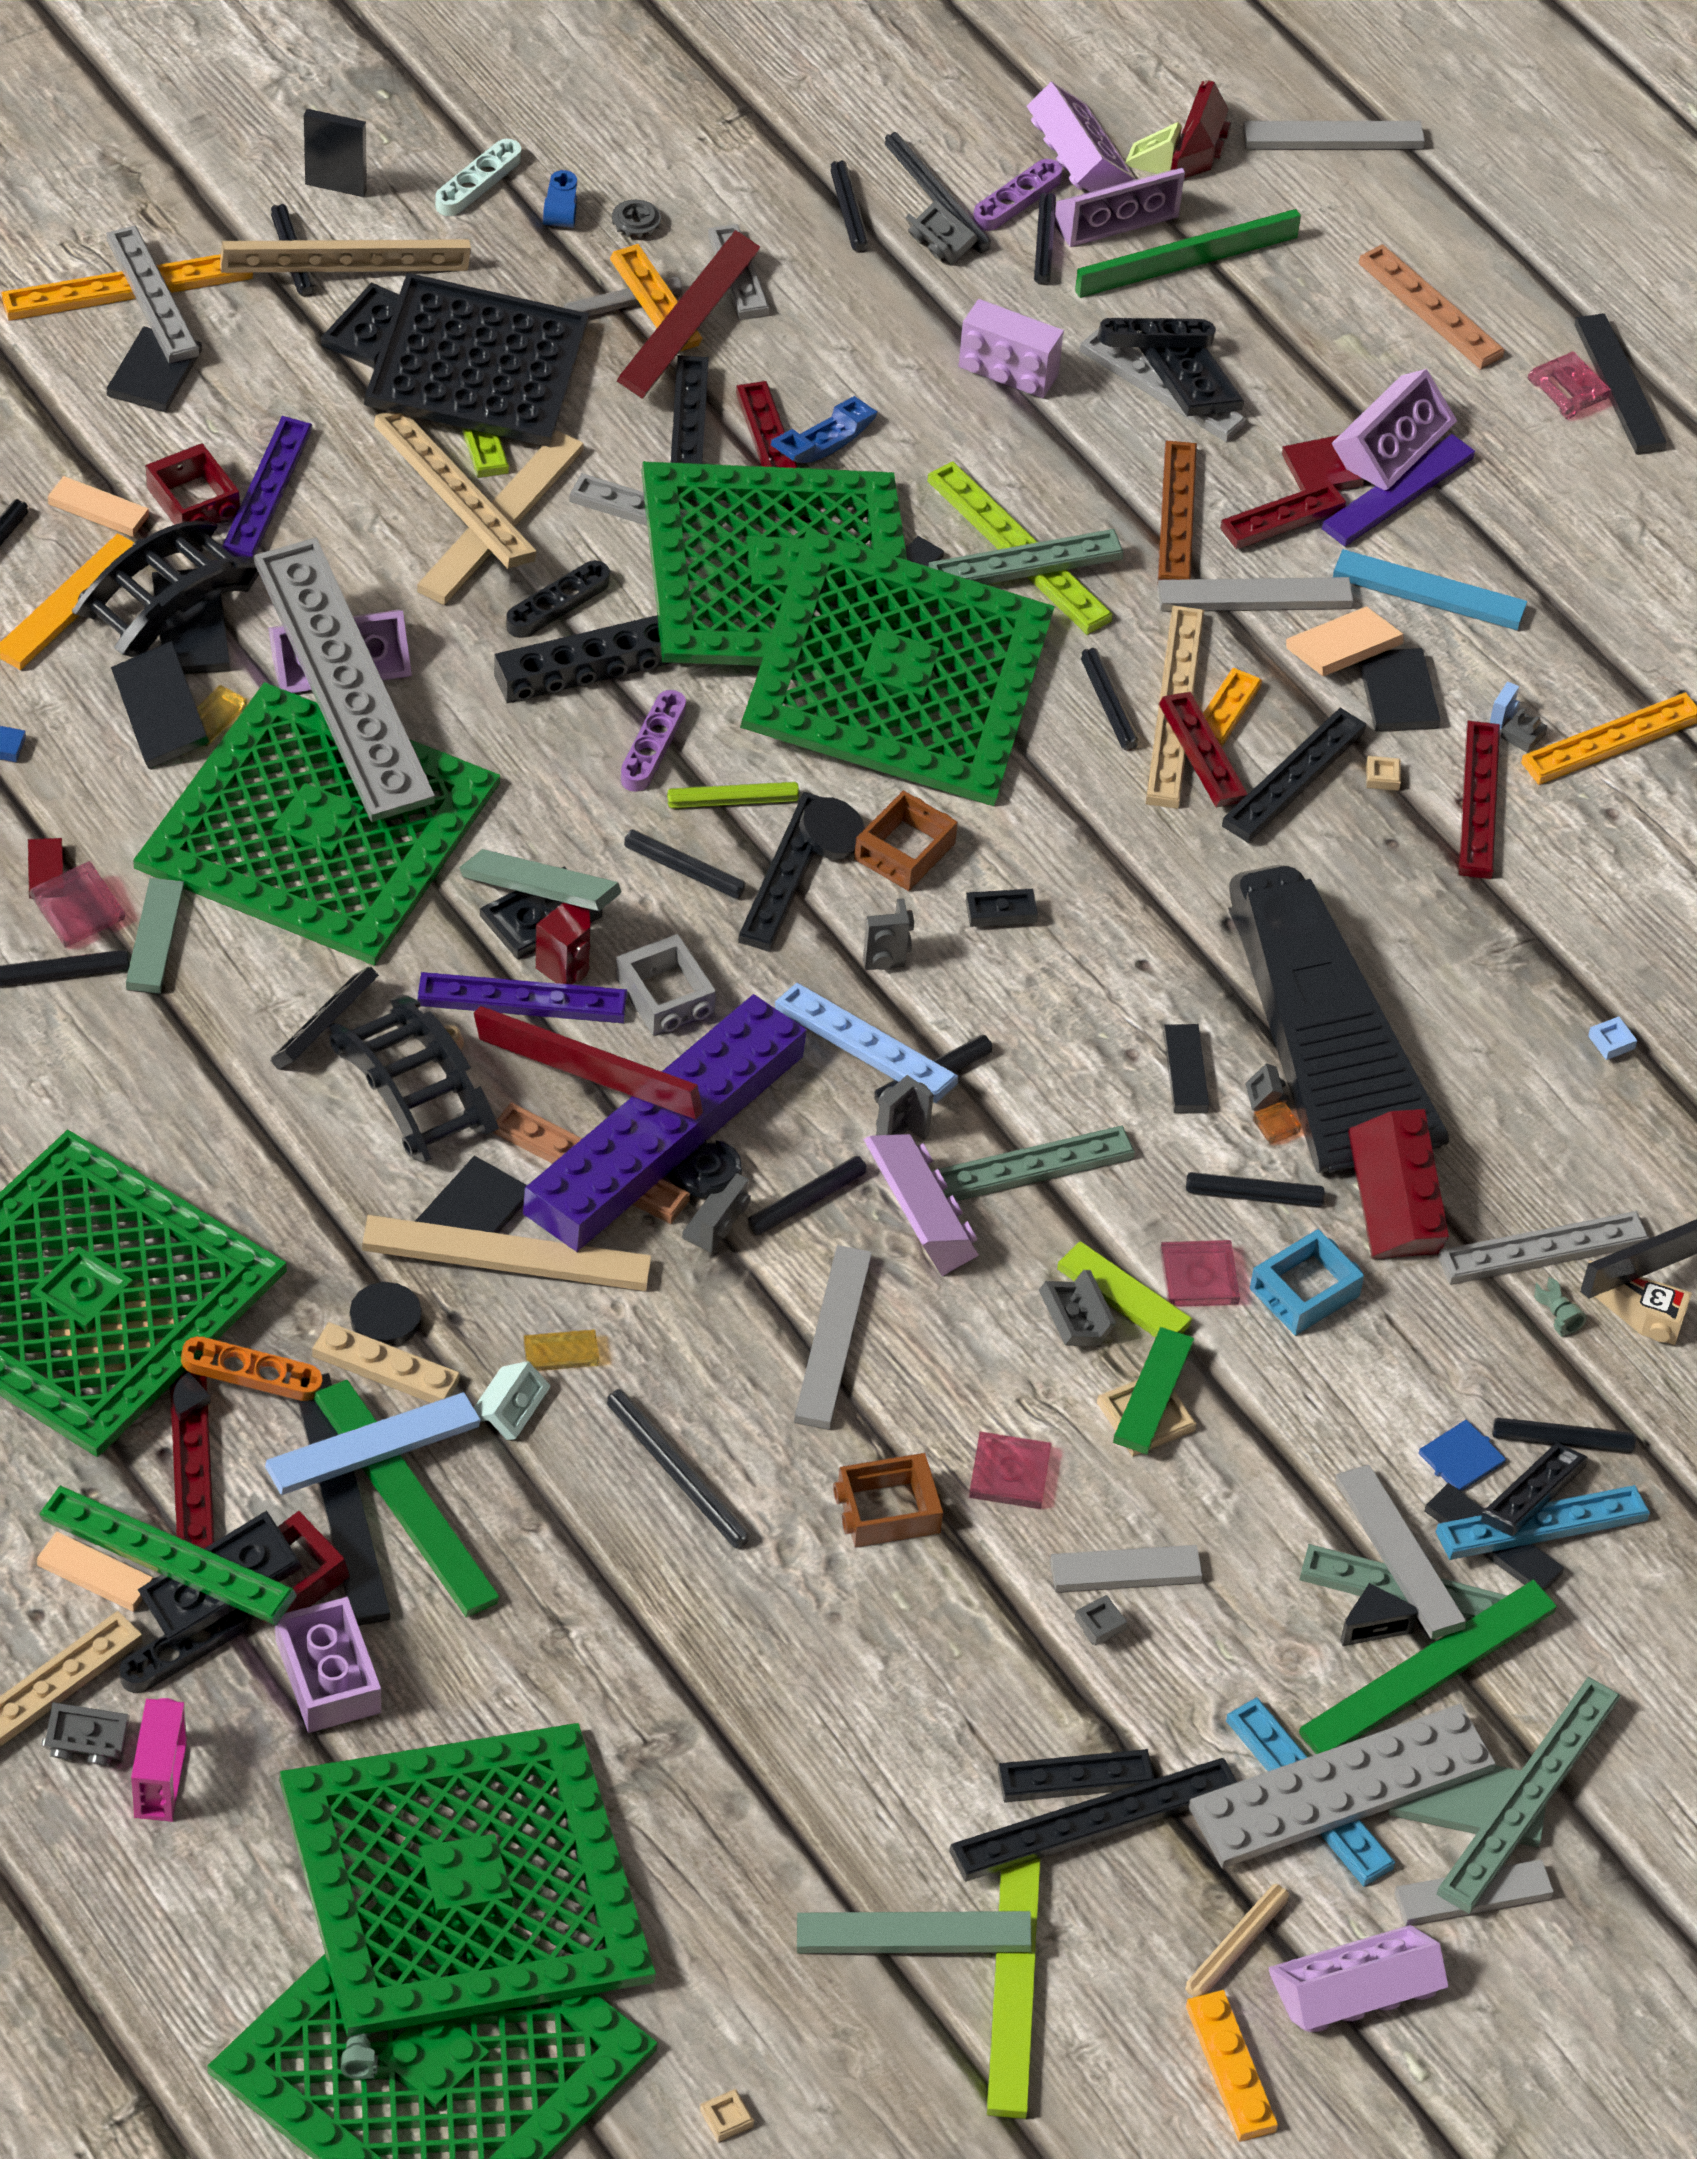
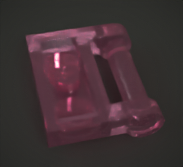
(1575, 378)

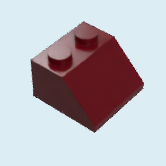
(564, 944)

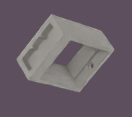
(654, 960)

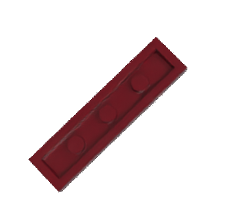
(1282, 515)
(1202, 749)

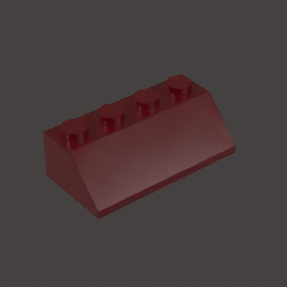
(1399, 1185)

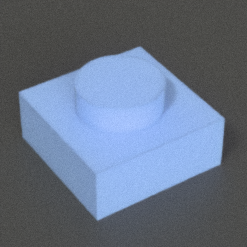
(1505, 704)
(1612, 1038)

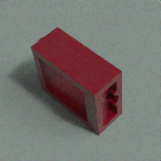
(194, 463)
(333, 1565)

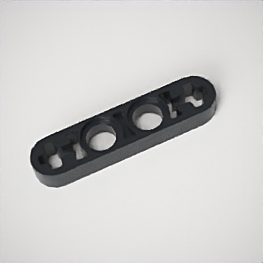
(1126, 332)
(563, 603)
(188, 1651)

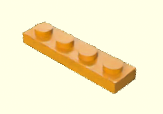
(647, 286)
(1231, 2065)

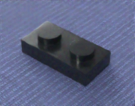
(1001, 907)

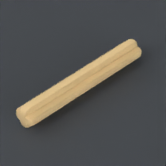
(1237, 1941)

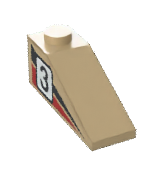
(1649, 1307)

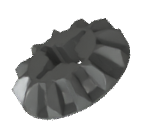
(645, 212)

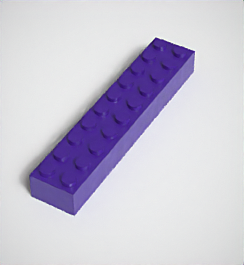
(645, 1141)

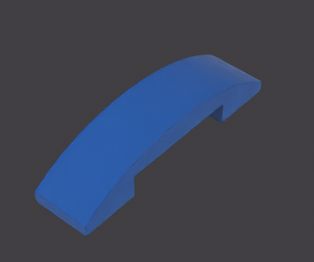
(828, 436)

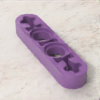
(1012, 191)
(649, 739)

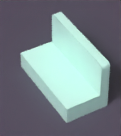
(512, 1398)

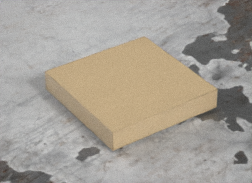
(1173, 1425)

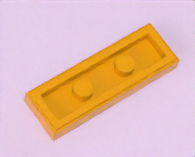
(1231, 703)

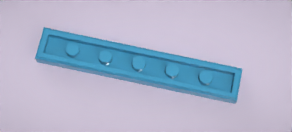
(1430, 589)
(1553, 1521)
(1275, 1749)

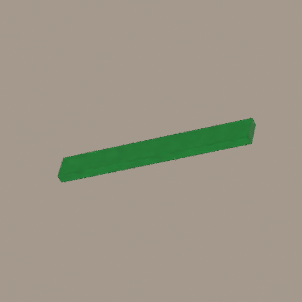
(1187, 253)
(413, 1507)
(168, 1555)
(1428, 1669)

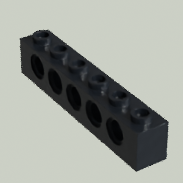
(578, 659)

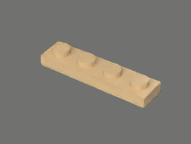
(384, 1364)

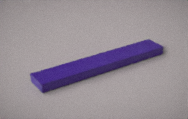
(267, 487)
(1380, 504)
(522, 997)

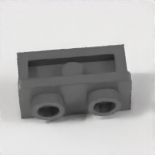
(942, 232)
(888, 938)
(905, 1108)
(718, 1214)
(1078, 1310)
(87, 1733)

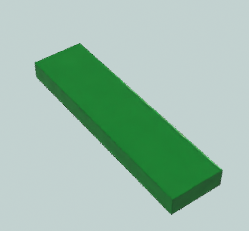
(1153, 1390)

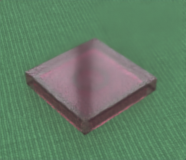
(77, 904)
(1200, 1273)
(1010, 1470)

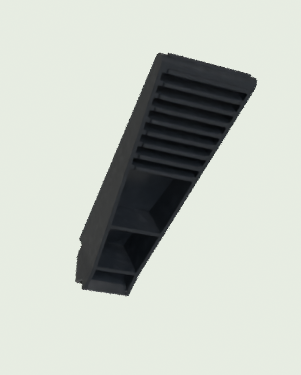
(1322, 1016)

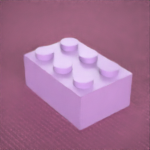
(1010, 348)
(328, 1664)

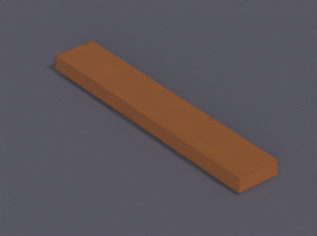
(1177, 511)

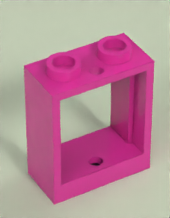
(159, 1759)

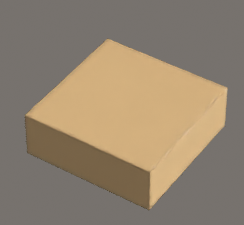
(1383, 773)
(726, 2115)

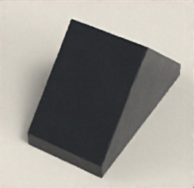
(1378, 1617)

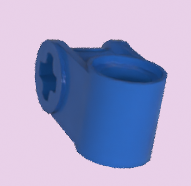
(561, 200)

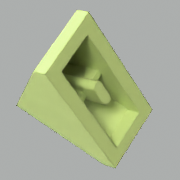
(1155, 151)

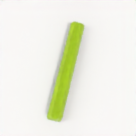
(732, 794)

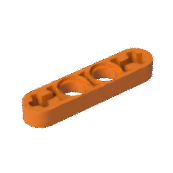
(249, 1375)

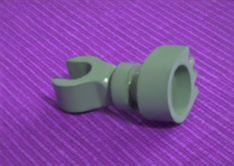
(1568, 1315)
(359, 2059)

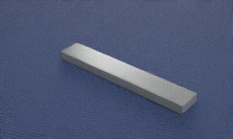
(1333, 135)
(152, 294)
(1137, 370)
(1256, 593)
(1542, 1247)
(832, 1337)
(1400, 1551)

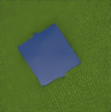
(1462, 1455)

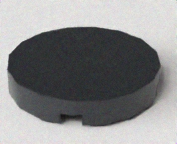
(831, 827)
(708, 1169)
(386, 1313)

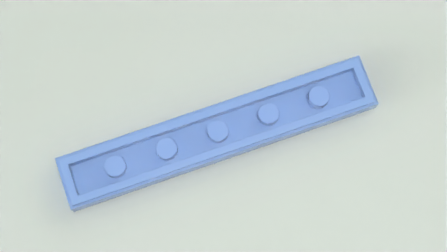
(863, 1040)
(372, 1443)

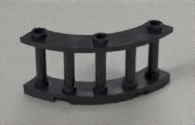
(187, 590)
(439, 1048)

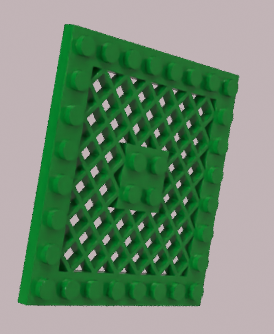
(768, 555)
(898, 667)
(314, 822)
(86, 1289)
(465, 1879)
(432, 2065)

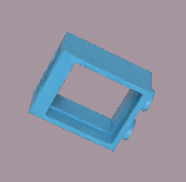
(1286, 1303)

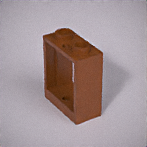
(893, 863)
(883, 1474)

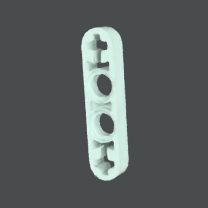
(473, 174)

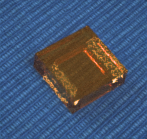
(1276, 1122)

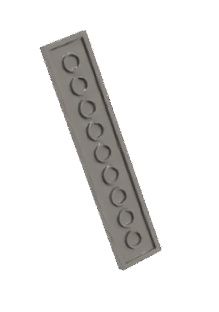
(344, 680)

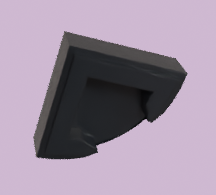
(189, 1397)

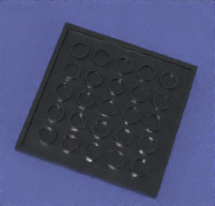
(477, 359)

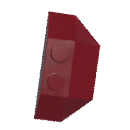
(1203, 132)

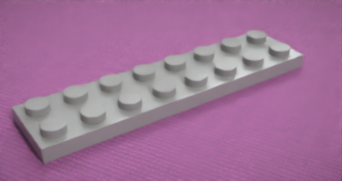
(1341, 1785)

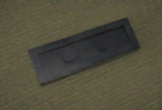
(1186, 1068)

